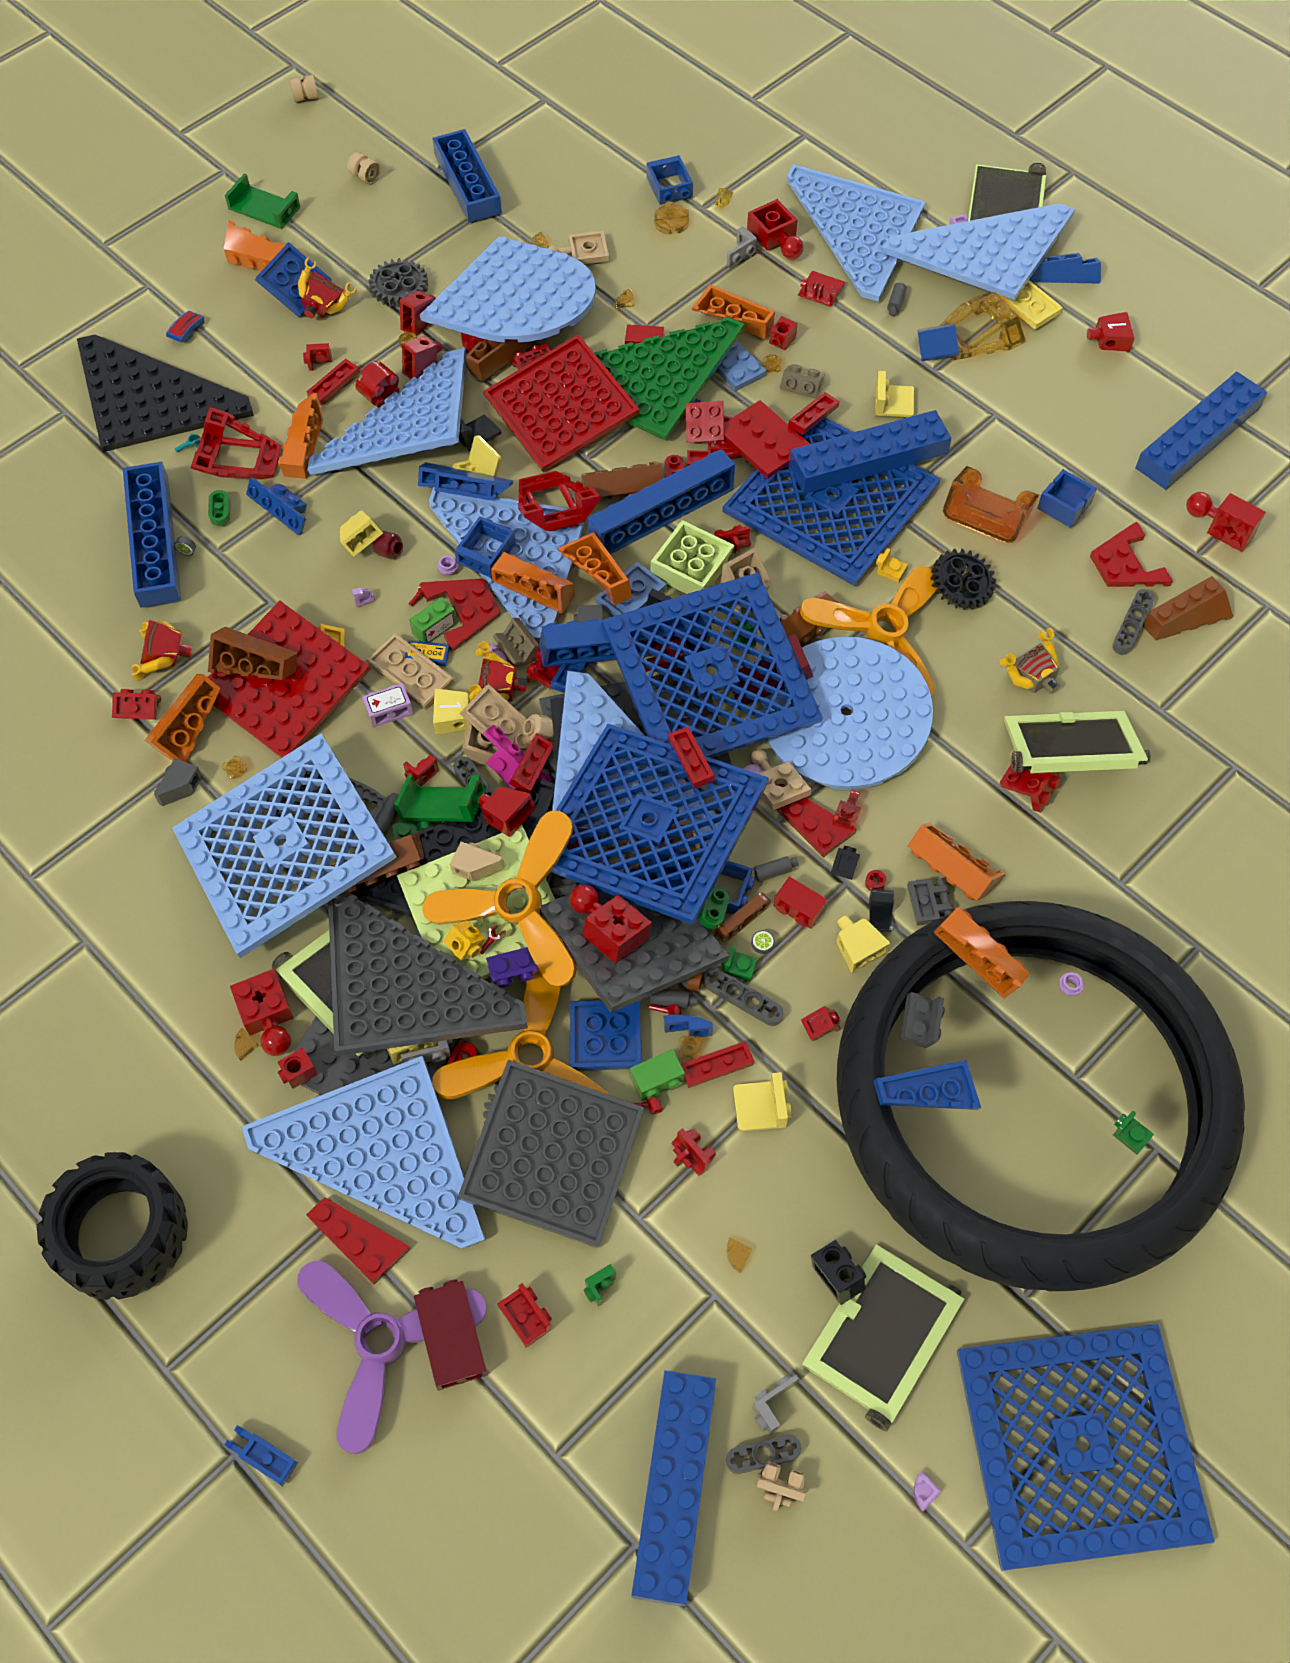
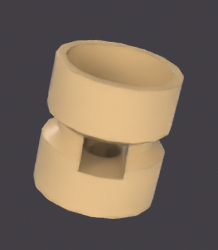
(303, 88)
(363, 167)

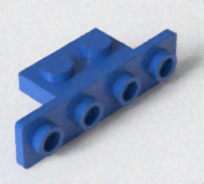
(279, 503)

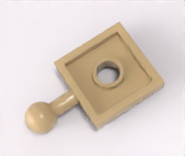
(578, 244)
(784, 774)

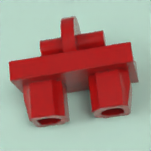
(738, 536)
(690, 1153)

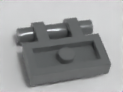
(924, 901)

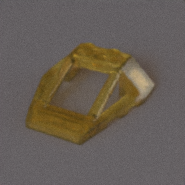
(1007, 320)

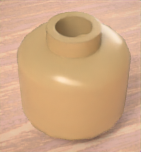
(539, 724)

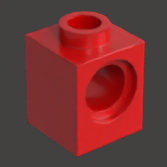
(783, 333)
(301, 1059)

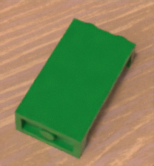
(261, 204)
(439, 803)

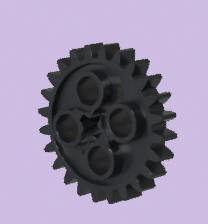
(949, 576)

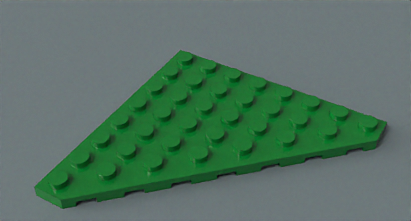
(669, 371)

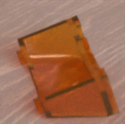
(986, 510)

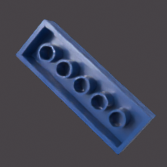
(467, 175)

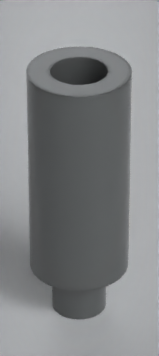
(896, 298)
(774, 868)
(673, 997)

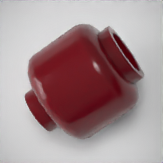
(388, 545)

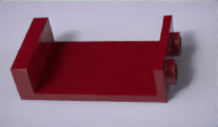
(802, 662)
(450, 1334)

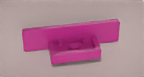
(507, 756)

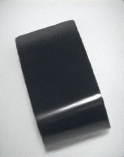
(880, 909)

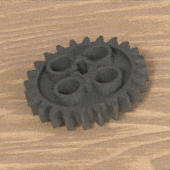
(397, 281)

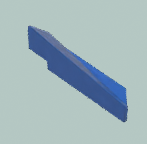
(1068, 269)
(461, 482)

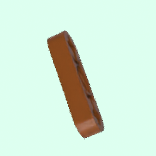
(743, 917)

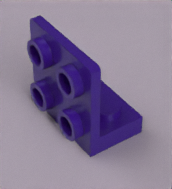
(512, 966)

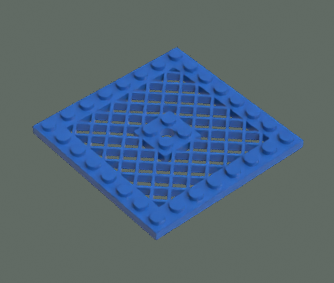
(848, 565)
(696, 604)
(620, 743)
(1013, 1550)

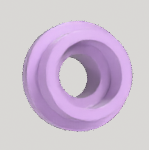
(447, 561)
(1072, 978)

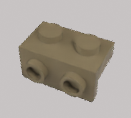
(801, 380)
(517, 643)

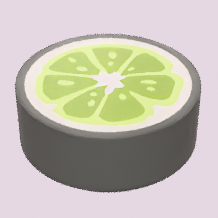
(185, 545)
(762, 942)

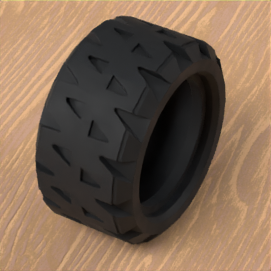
(80, 1190)

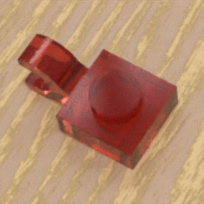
(847, 811)

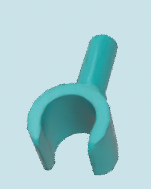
(192, 440)

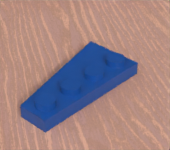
(932, 1087)

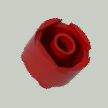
(377, 383)

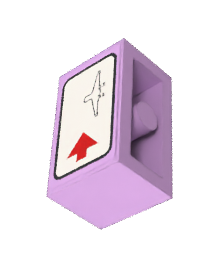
(387, 705)

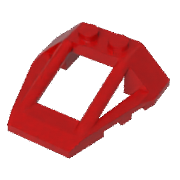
(213, 437)
(586, 501)

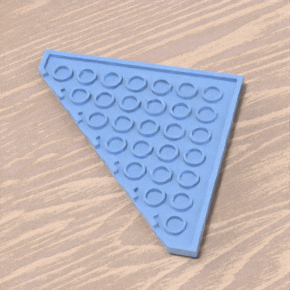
(856, 223)
(986, 252)
(410, 421)
(532, 546)
(584, 718)
(379, 1145)

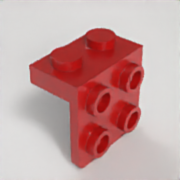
(1036, 785)

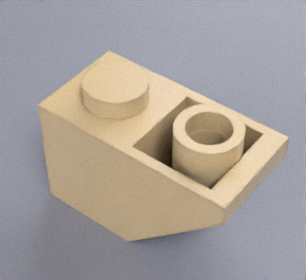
(475, 863)

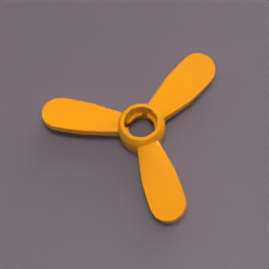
(907, 600)
(538, 860)
(483, 1070)

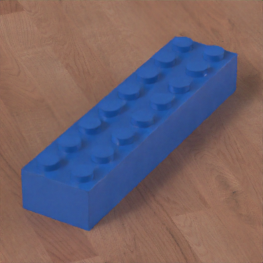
(1200, 430)
(869, 451)
(663, 501)
(151, 534)
(588, 643)
(674, 1489)

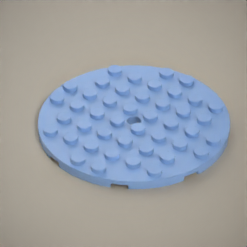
(887, 720)

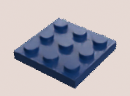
(282, 277)
(604, 1038)

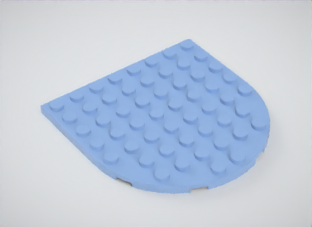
(515, 294)

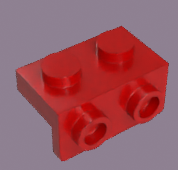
(525, 1315)

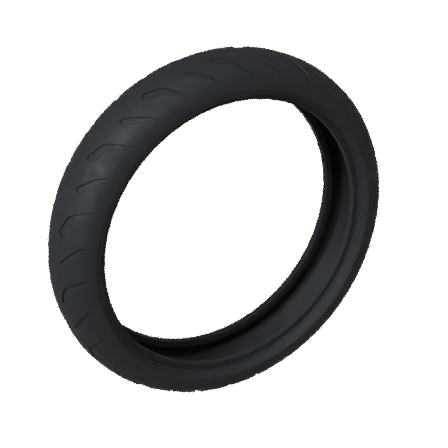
(1003, 1251)

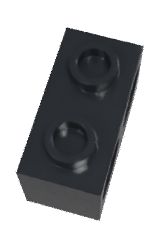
(834, 1273)

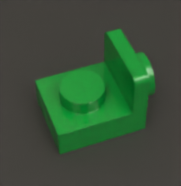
(740, 965)
(1132, 1132)
(600, 1280)

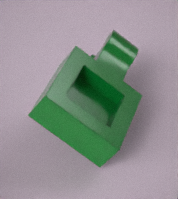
(408, 827)

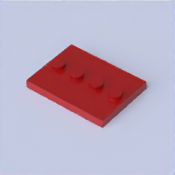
(762, 438)

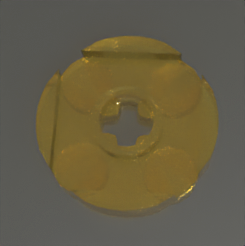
(670, 210)

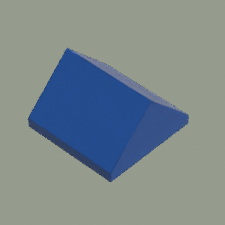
(938, 342)

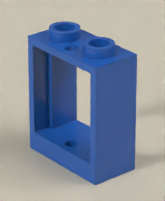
(673, 167)
(479, 562)
(742, 873)

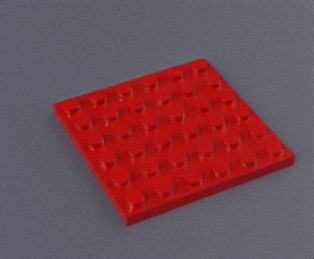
(561, 402)
(290, 709)

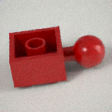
(774, 226)
(1233, 521)
(613, 927)
(263, 1008)

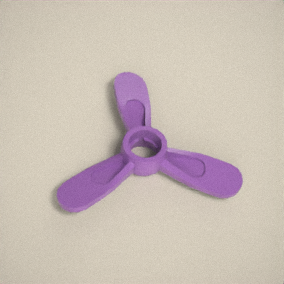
(365, 1397)

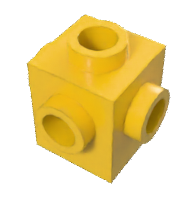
(464, 940)

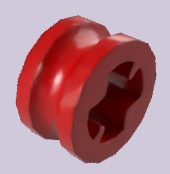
(875, 874)

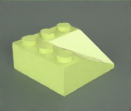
(691, 558)

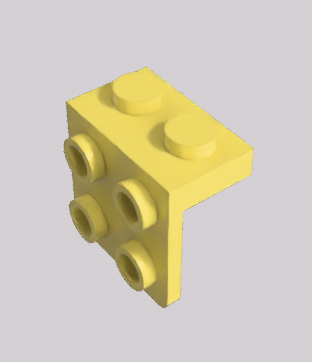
(482, 459)
(762, 1104)

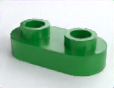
(219, 512)
(714, 906)

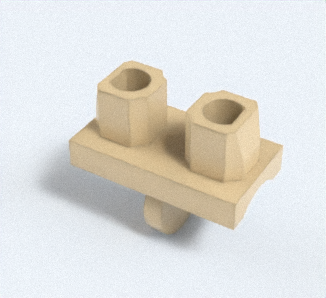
(792, 1488)

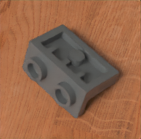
(922, 1020)

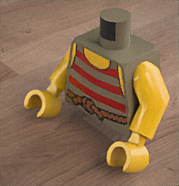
(1036, 667)

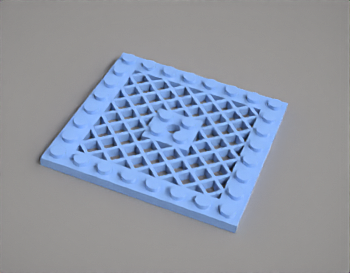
(196, 831)

